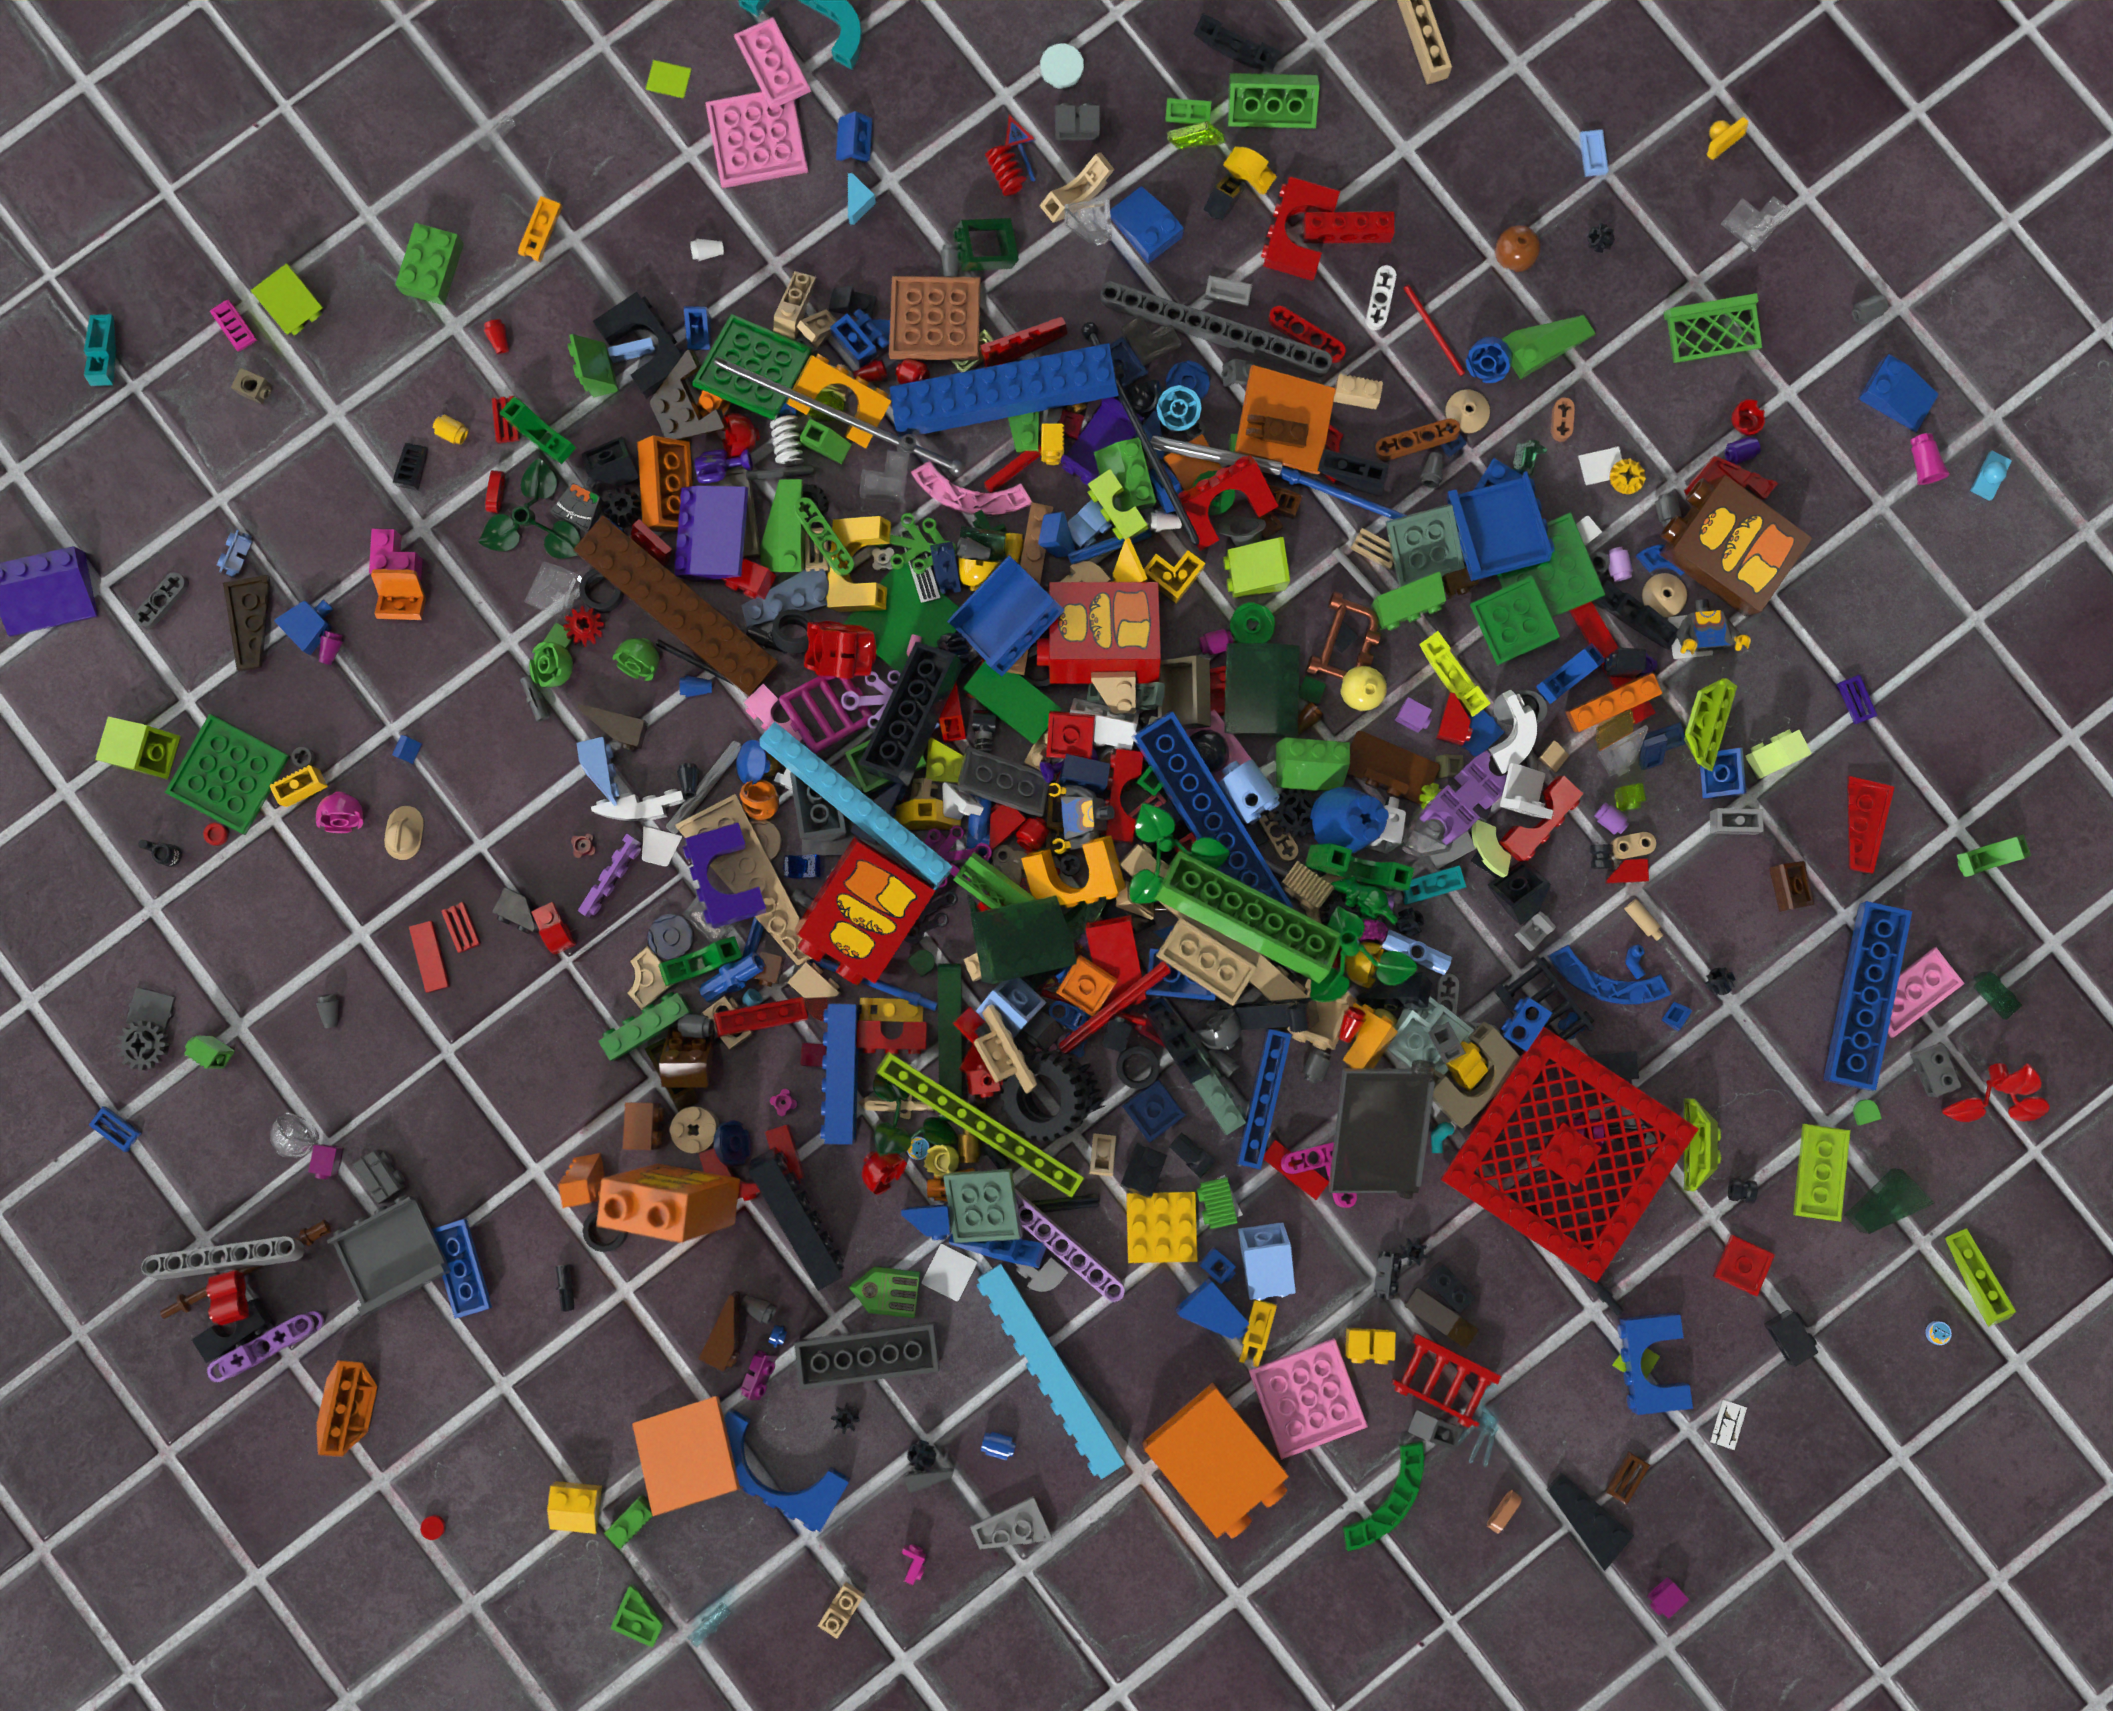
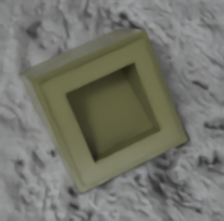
(1449, 765)

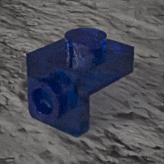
(802, 866)

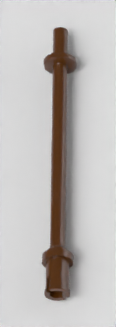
(306, 1236)

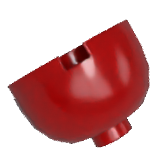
(739, 435)
(881, 1170)

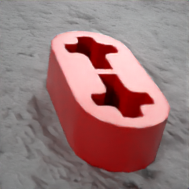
(495, 491)

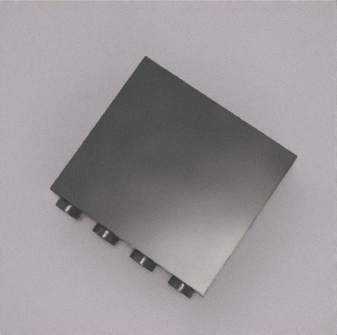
(390, 1254)

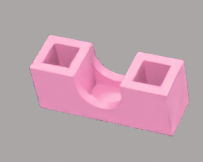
(762, 705)

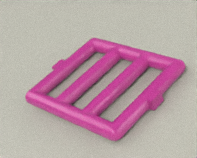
(832, 737)

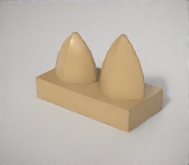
(1038, 752)

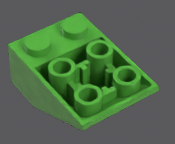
(593, 365)

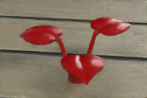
(2022, 1081)

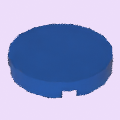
(1189, 375)

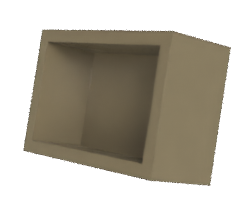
(1186, 690)

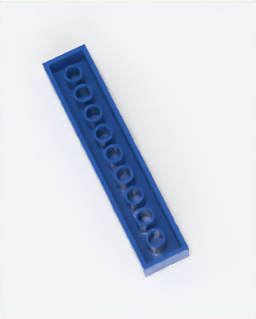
(1004, 390)
(1203, 802)

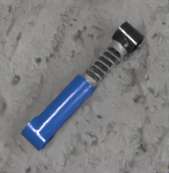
(979, 826)

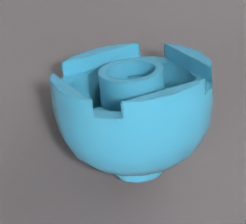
(1179, 408)

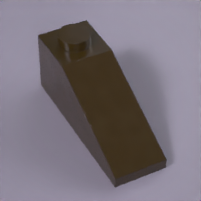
(622, 728)
(681, 1096)
(1441, 1318)

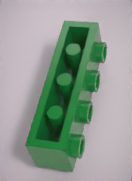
(644, 1027)

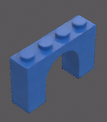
(1637, 1336)

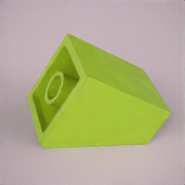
(287, 299)
(1257, 568)
(137, 747)

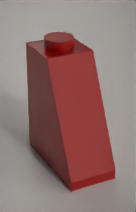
(951, 718)

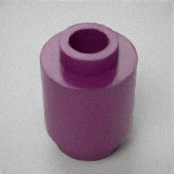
(1215, 642)

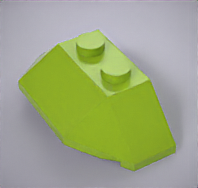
(1709, 721)
(1702, 1153)

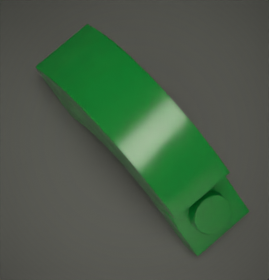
(537, 431)
(701, 961)

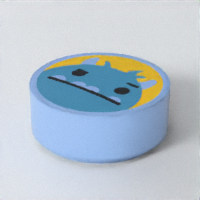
(918, 1148)
(1938, 1332)

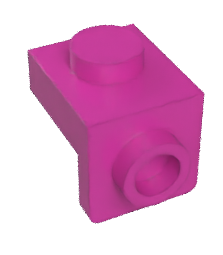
(916, 1569)

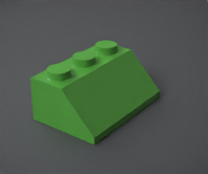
(1130, 469)
(1409, 602)
(1311, 764)

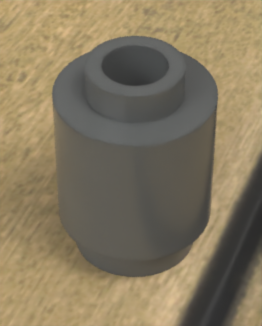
(1869, 309)
(1667, 508)
(696, 1026)
(1316, 1066)

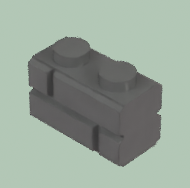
(379, 1175)

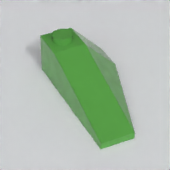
(1543, 343)
(784, 535)

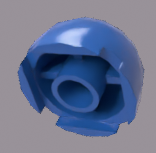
(1489, 359)

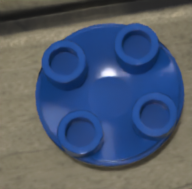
(752, 762)

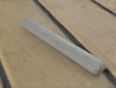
(705, 785)

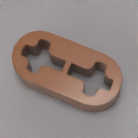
(1557, 419)
(1504, 1511)

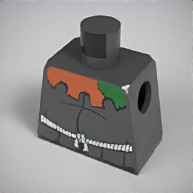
(580, 505)

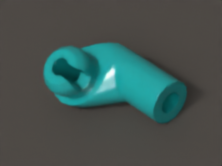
(1439, 1135)

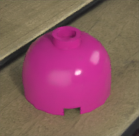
(339, 813)

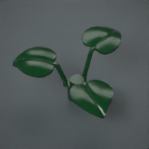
(501, 532)
(896, 1140)

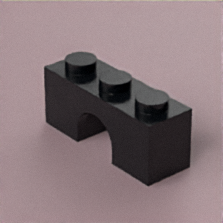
(216, 1343)

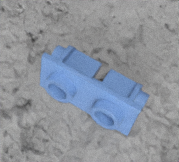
(230, 561)

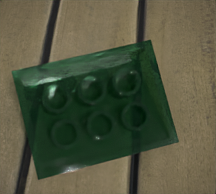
(1262, 689)
(1022, 940)

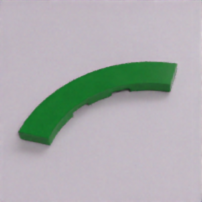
(1395, 1506)

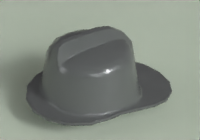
(1241, 529)
(1529, 697)

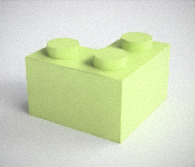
(1783, 751)

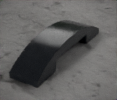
(1235, 46)

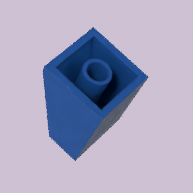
(1213, 1310)

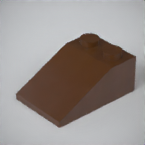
(724, 1339)

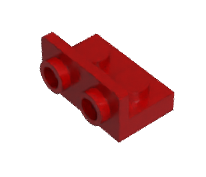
(650, 542)

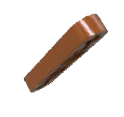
(1418, 442)

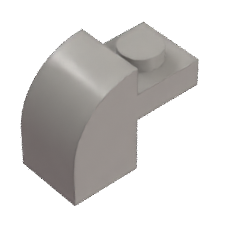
(1044, 1278)

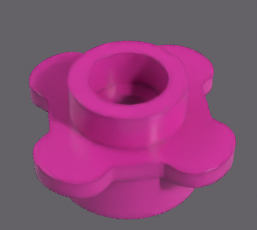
(776, 1101)

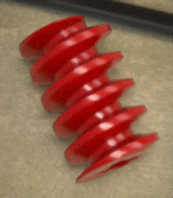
(1005, 169)

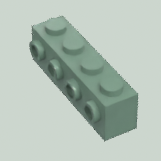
(1219, 1099)

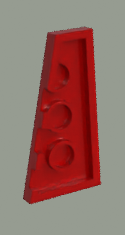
(1022, 343)

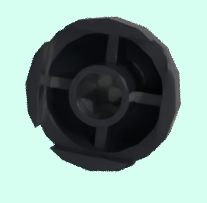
(1212, 749)

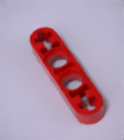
(1309, 331)

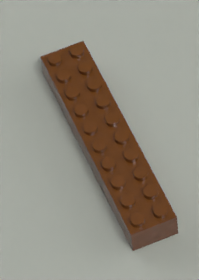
(676, 606)

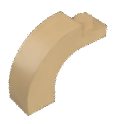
(1080, 189)

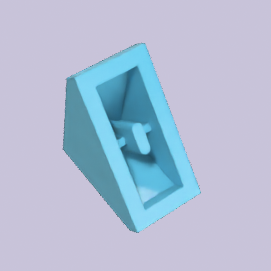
(859, 199)

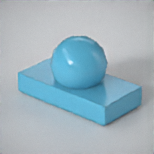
(1991, 475)

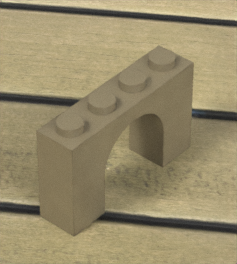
(1500, 1059)

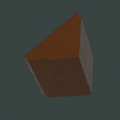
(1791, 886)

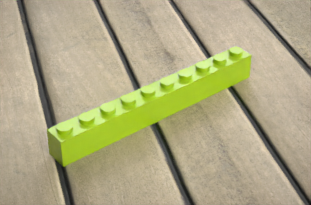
(979, 1124)

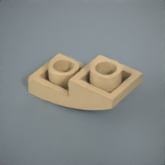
(841, 1610)

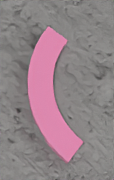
(967, 500)

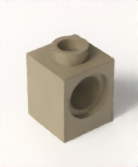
(245, 380)

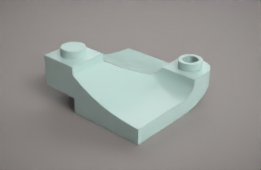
(1413, 1040)

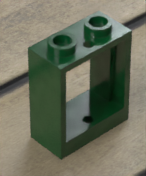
(1006, 241)

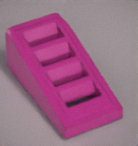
(227, 311)

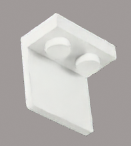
(1523, 792)

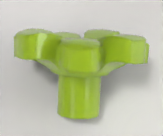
(1430, 792)

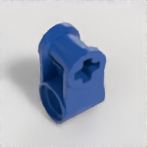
(1071, 1015)

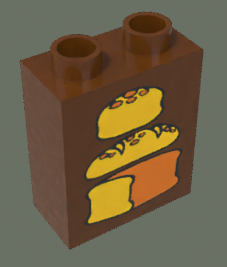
(1733, 544)

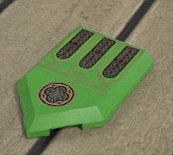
(888, 1291)

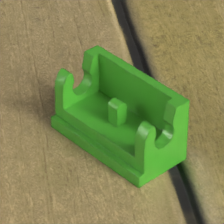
(1187, 111)

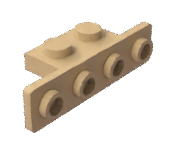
(1001, 1053)

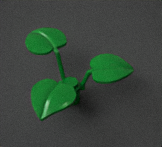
(1157, 825)
(1393, 965)

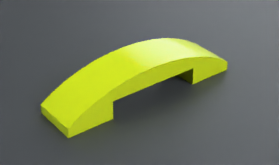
(1453, 675)

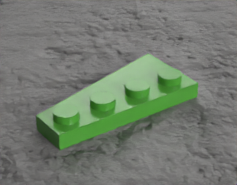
(1025, 431)

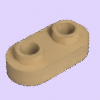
(1633, 845)

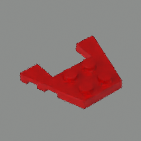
(1718, 467)

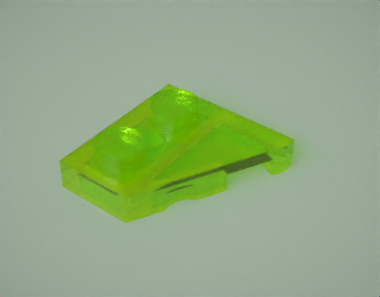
(1196, 135)

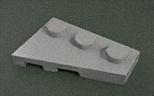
(1012, 1526)

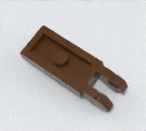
(1278, 431)

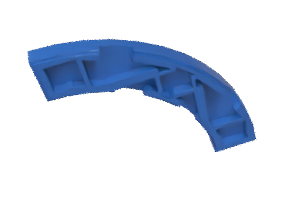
(1605, 988)

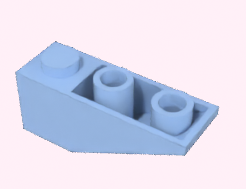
(596, 762)

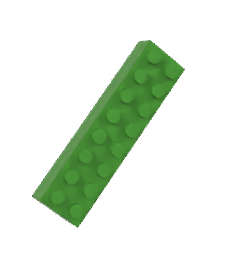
(1249, 917)

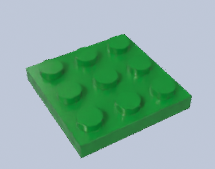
(1515, 620)

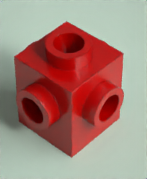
(976, 1084)

